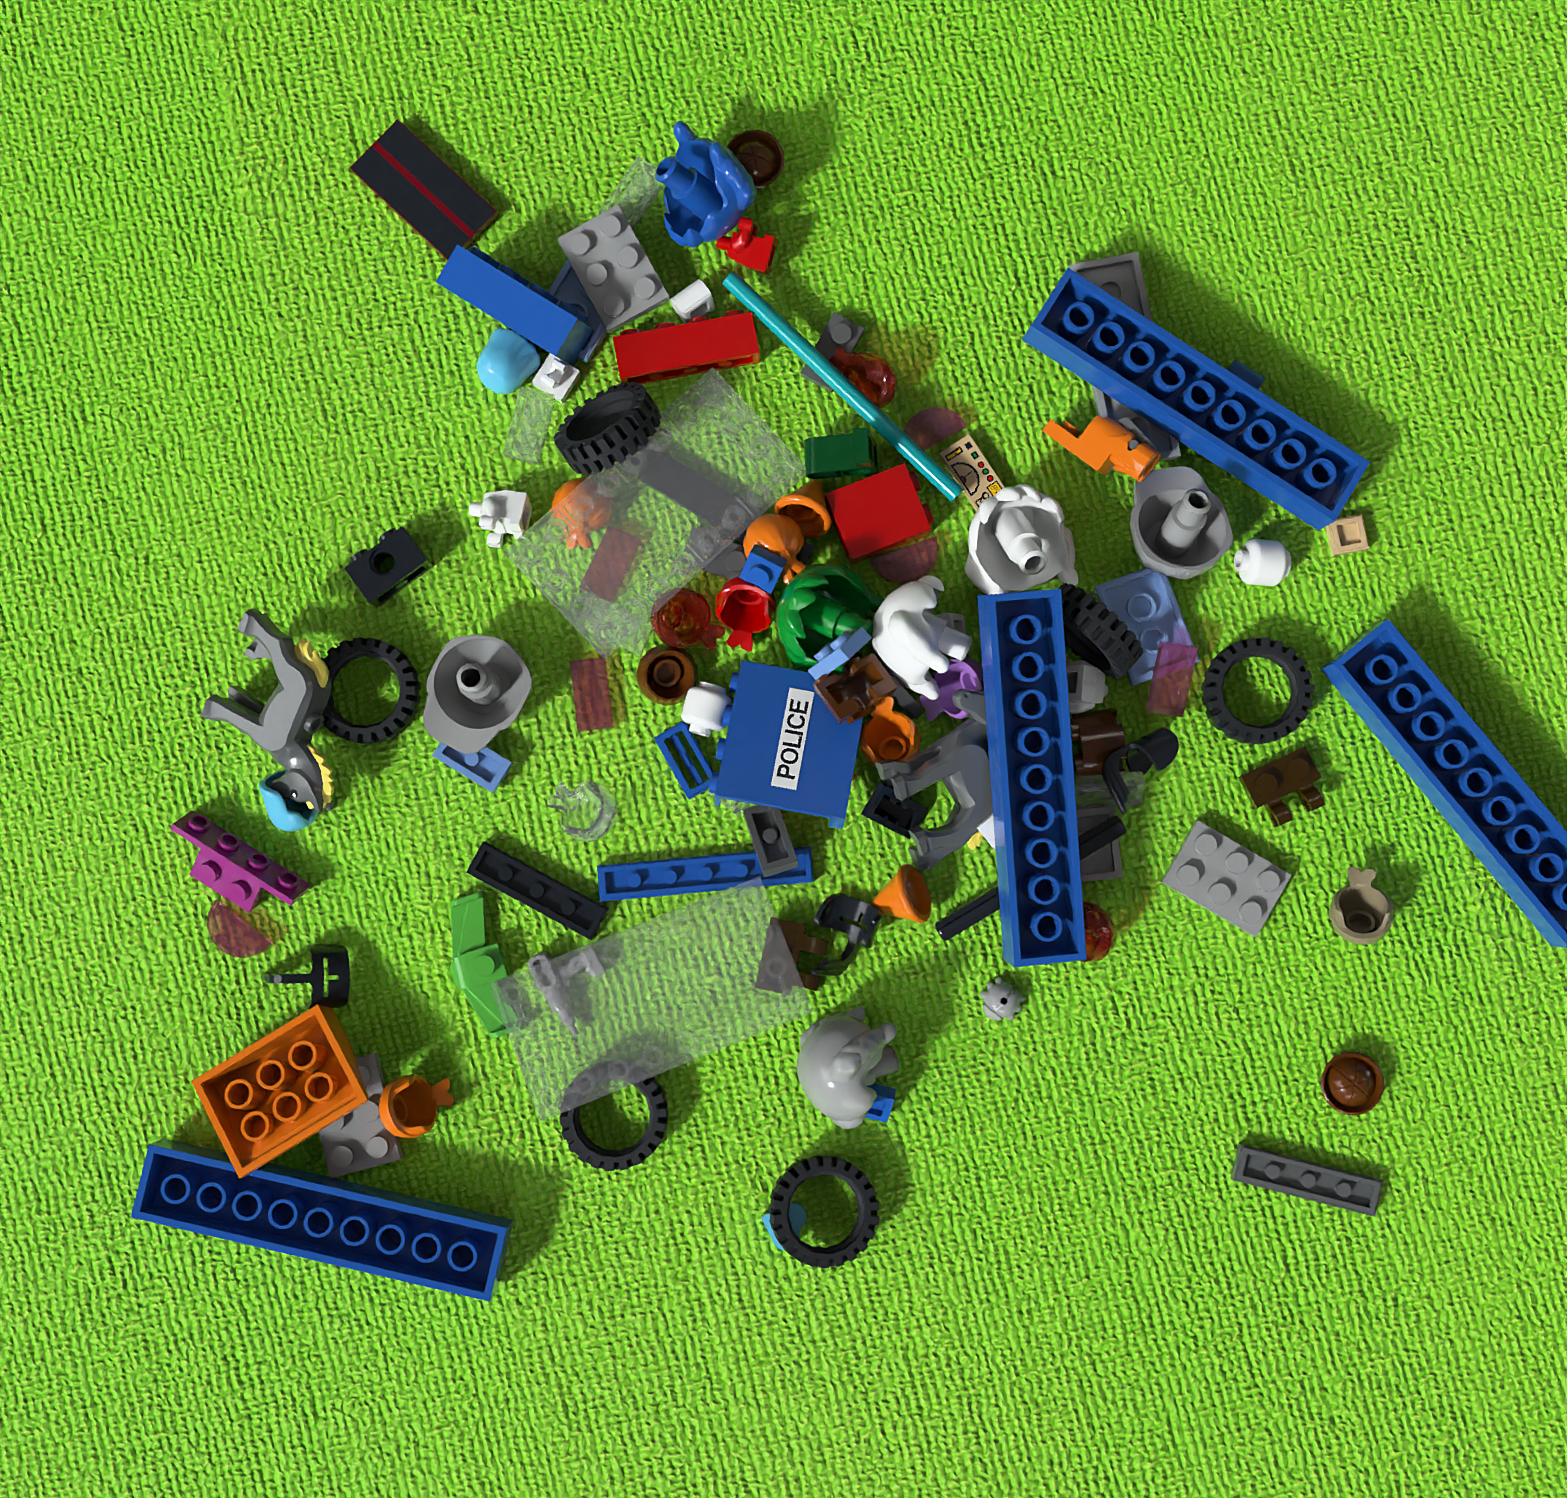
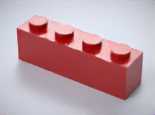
(686, 348)

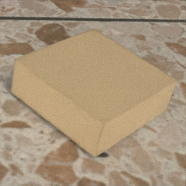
(1347, 535)

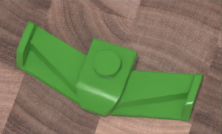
(476, 963)

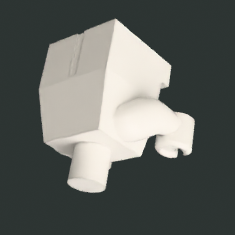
(503, 513)
(1085, 686)

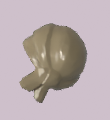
(1361, 910)

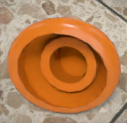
(807, 508)
(905, 896)

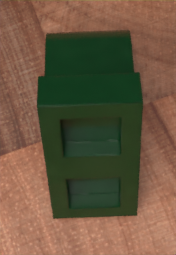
(841, 455)

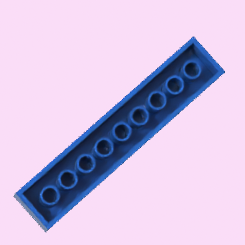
(1195, 400)
(1458, 772)
(1032, 777)
(324, 1219)

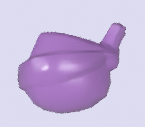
(962, 674)

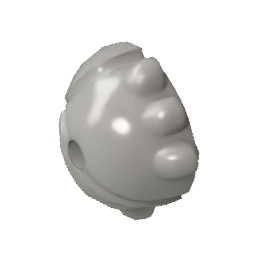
(992, 1000)

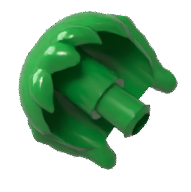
(820, 607)

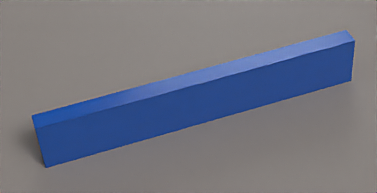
(694, 875)

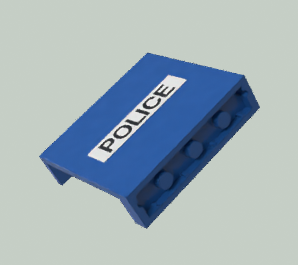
(784, 746)

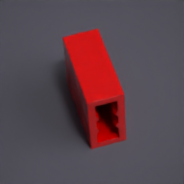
(879, 513)

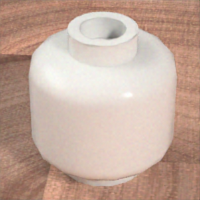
(1262, 562)
(705, 708)

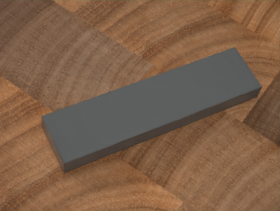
(1306, 1179)

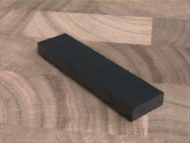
(537, 890)

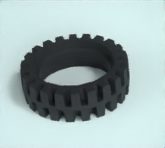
(632, 420)
(1097, 633)
(1292, 667)
(408, 694)
(628, 1157)
(866, 1218)

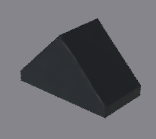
(893, 813)

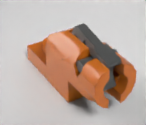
(1108, 444)

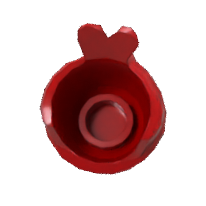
(744, 610)

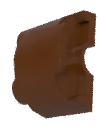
(856, 690)
(1096, 739)

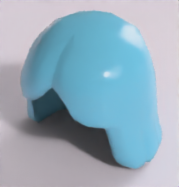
(506, 361)
(283, 812)

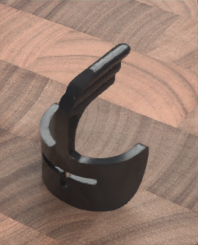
(1154, 748)
(831, 915)
(337, 964)

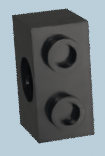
(408, 566)

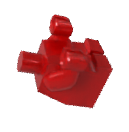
(748, 249)

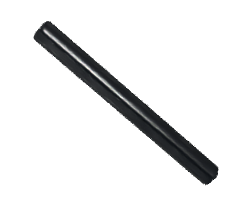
(989, 902)

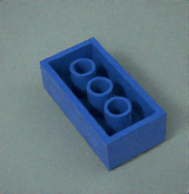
(522, 308)

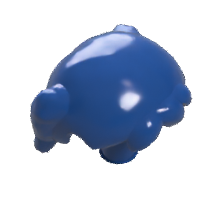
(703, 189)

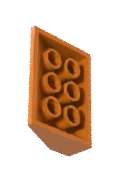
(282, 1089)

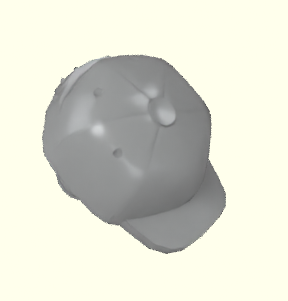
(1178, 523)
(474, 692)

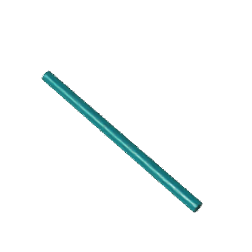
(843, 386)

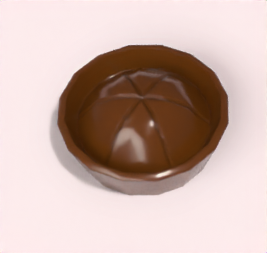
(759, 155)
(667, 674)
(1352, 1083)

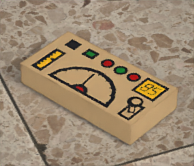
(971, 471)

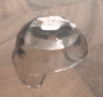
(587, 811)

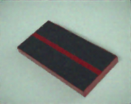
(423, 190)

